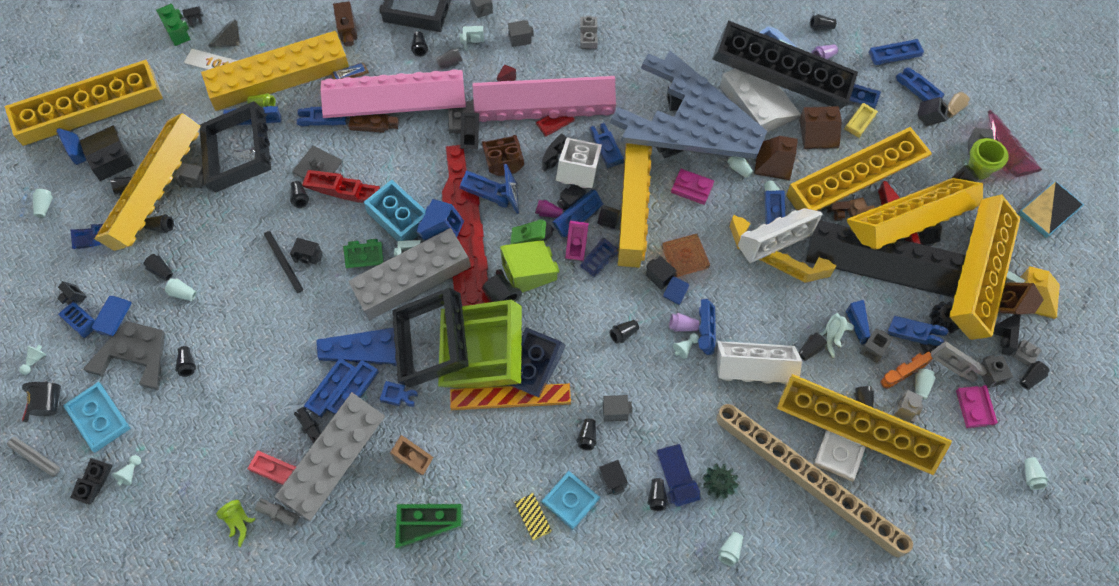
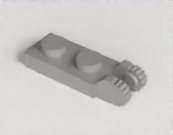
(958, 361)

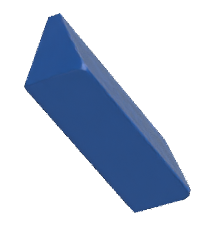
(865, 95)
(72, 146)
(111, 316)

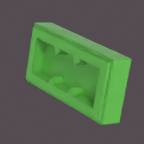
(528, 232)

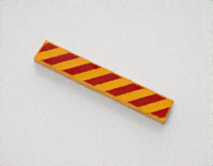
(508, 397)

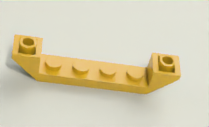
(822, 269)

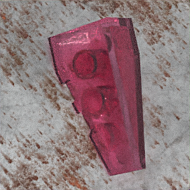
(1019, 160)

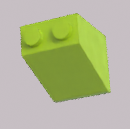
(528, 265)

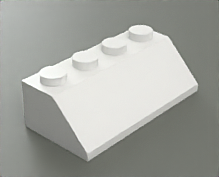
(779, 234)
(757, 362)

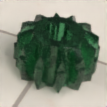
(717, 487)

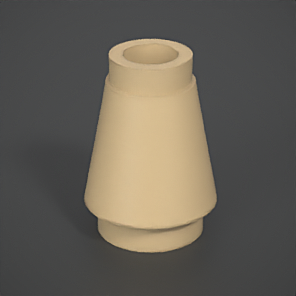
(957, 103)

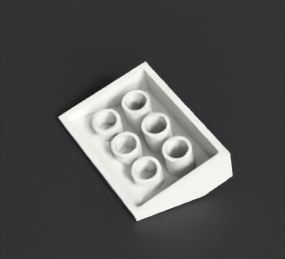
(759, 99)

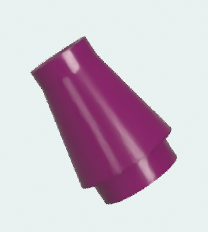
(547, 209)

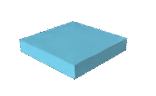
(570, 500)

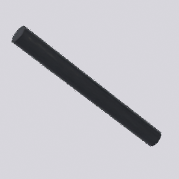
(283, 261)

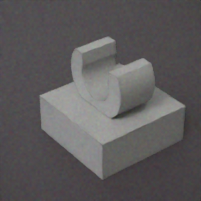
(1027, 352)

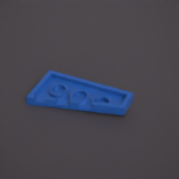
(369, 346)

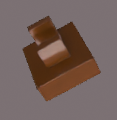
(839, 209)

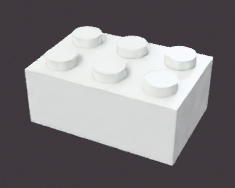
(578, 163)

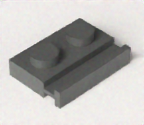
(455, 116)

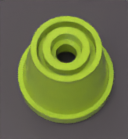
(987, 157)

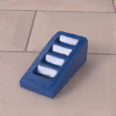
(858, 318)
(83, 330)

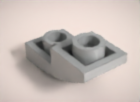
(588, 32)

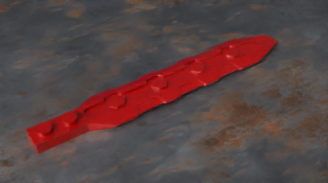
(471, 235)

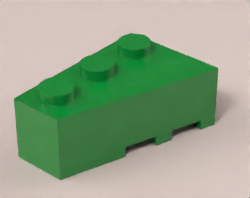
(425, 521)

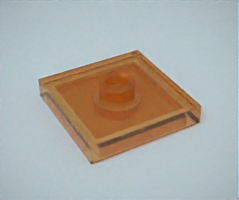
(686, 254)

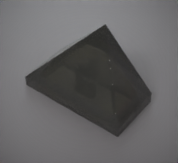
(227, 36)

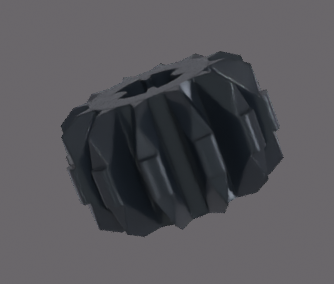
(941, 316)

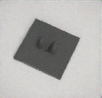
(317, 160)

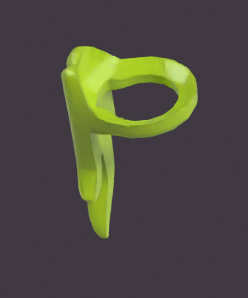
(234, 517)

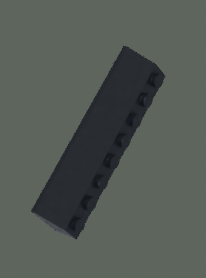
(785, 65)
(896, 262)

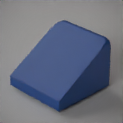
(676, 290)

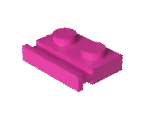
(692, 186)
(976, 406)

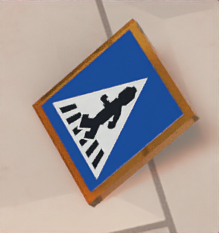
(352, 71)

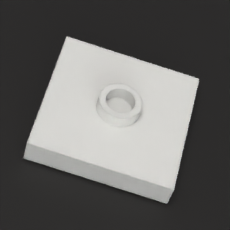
(839, 455)

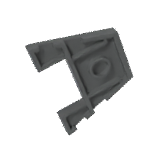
(135, 345)

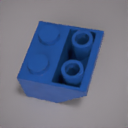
(438, 218)

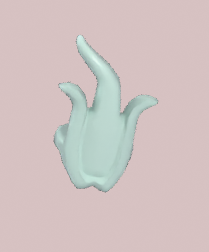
(835, 330)

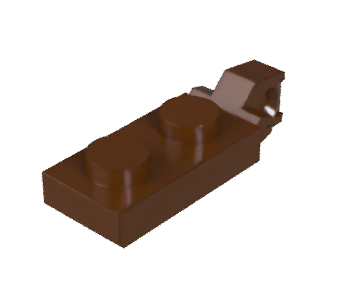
(373, 123)

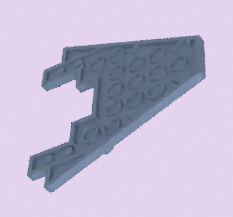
(703, 121)

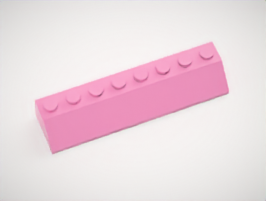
(392, 93)
(544, 97)

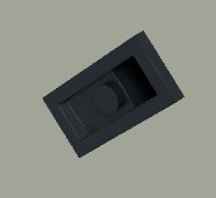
(469, 130)
(1010, 334)

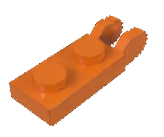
(905, 370)

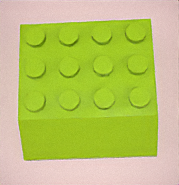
(492, 344)

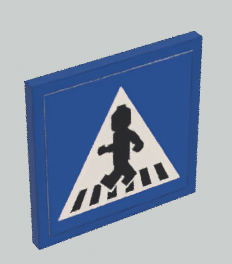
(511, 189)

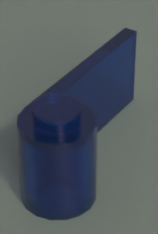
(677, 475)

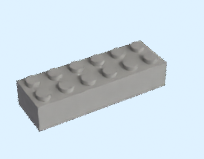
(410, 273)
(329, 457)

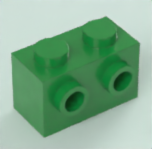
(174, 26)

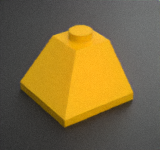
(1048, 288)

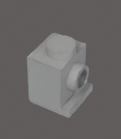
(909, 406)

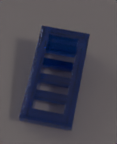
(593, 254)

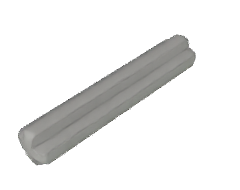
(33, 456)

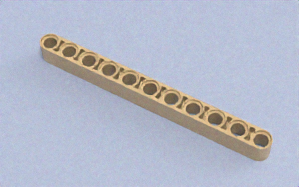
(816, 489)

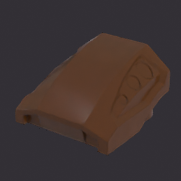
(502, 152)

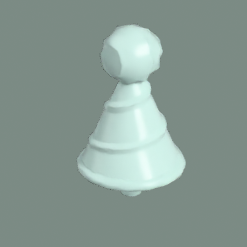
(683, 348)
(33, 356)
(124, 475)

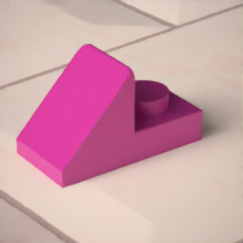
(576, 240)

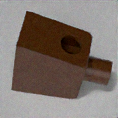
(346, 27)

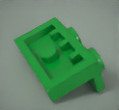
(363, 254)

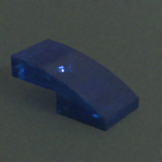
(85, 237)

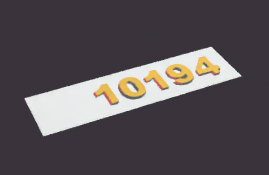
(206, 60)

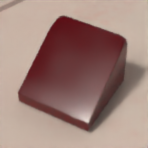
(506, 74)

